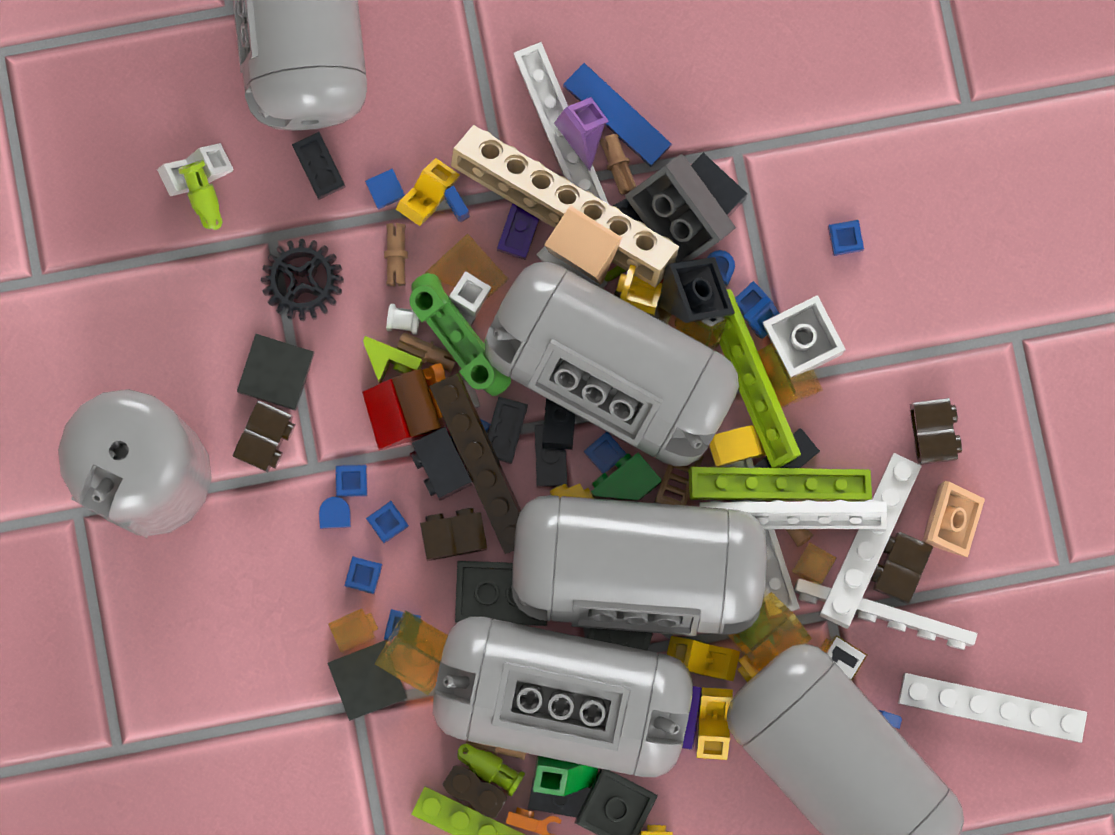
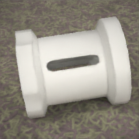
(402, 319)

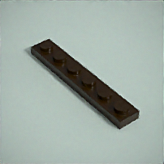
(478, 457)

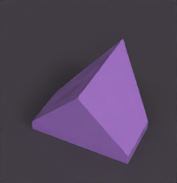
(582, 128)

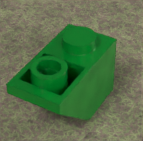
(629, 482)
(561, 777)

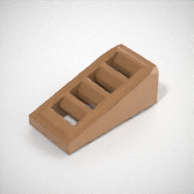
(661, 498)

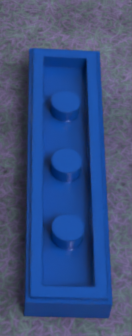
(622, 117)

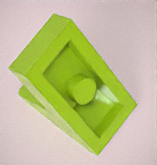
(382, 355)

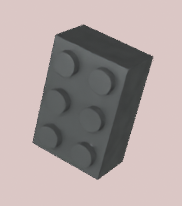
(681, 208)

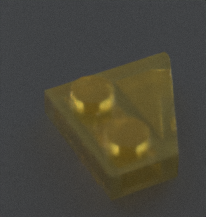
(468, 257)

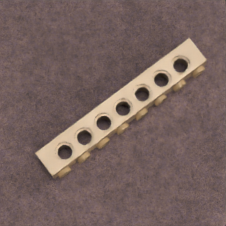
(493, 165)

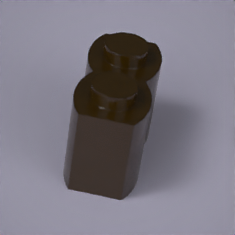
(934, 431)
(263, 437)
(453, 535)
(902, 567)
(467, 786)

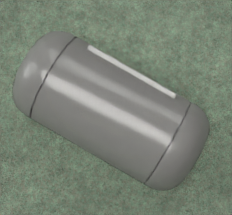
(301, 61)
(611, 363)
(134, 462)
(639, 565)
(563, 697)
(837, 751)

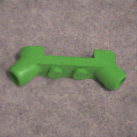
(436, 308)

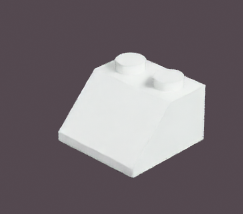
(804, 337)

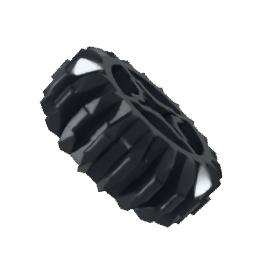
(294, 291)

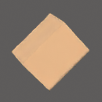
(583, 244)
(953, 519)

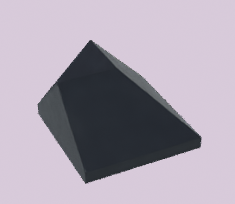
(695, 291)

